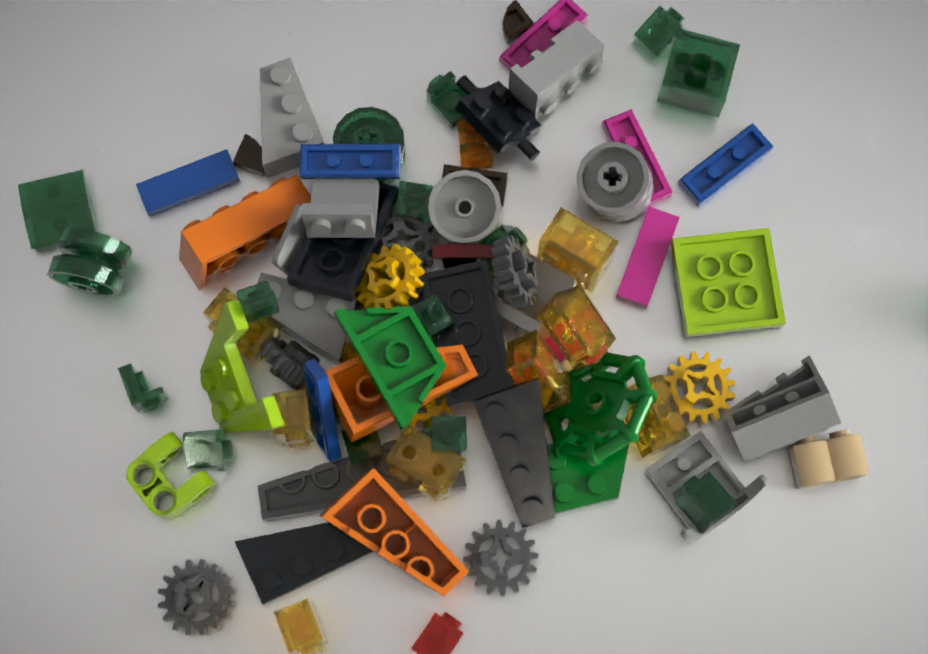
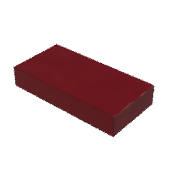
(462, 252)

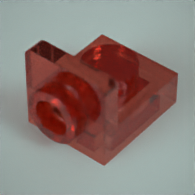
(439, 635)

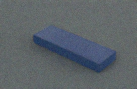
(350, 161)
(725, 164)
(187, 182)
(322, 410)

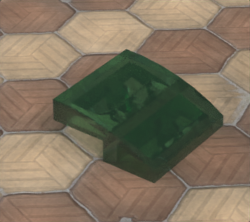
(55, 204)

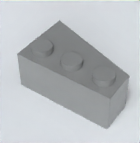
(556, 69)
(284, 118)
(309, 317)
(783, 413)

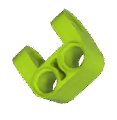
(155, 458)

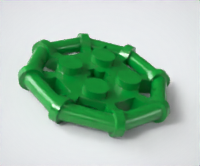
(610, 415)

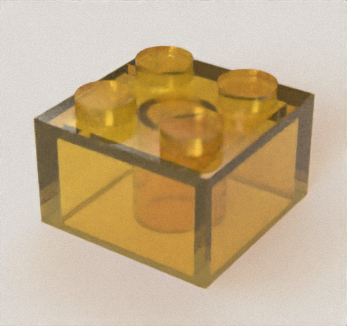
(577, 249)

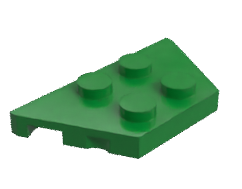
(395, 355)
(582, 485)

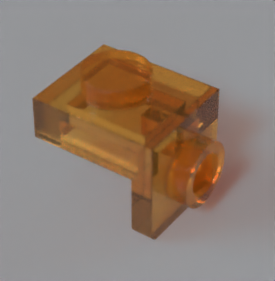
(474, 149)

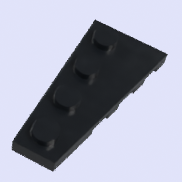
(519, 443)
(297, 557)

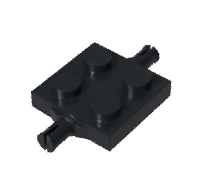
(498, 117)

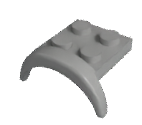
(698, 458)

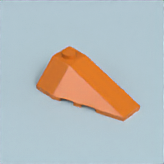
(361, 405)

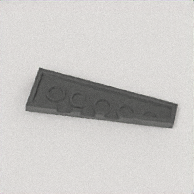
(319, 487)

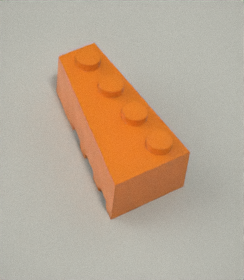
(239, 229)
(388, 526)

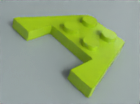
(227, 382)

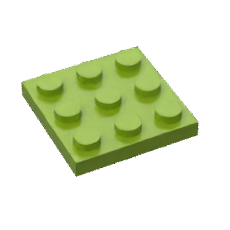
(727, 282)

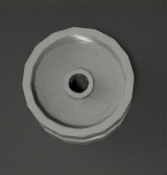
(609, 163)
(449, 197)

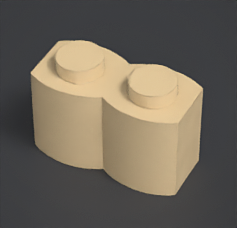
(828, 460)

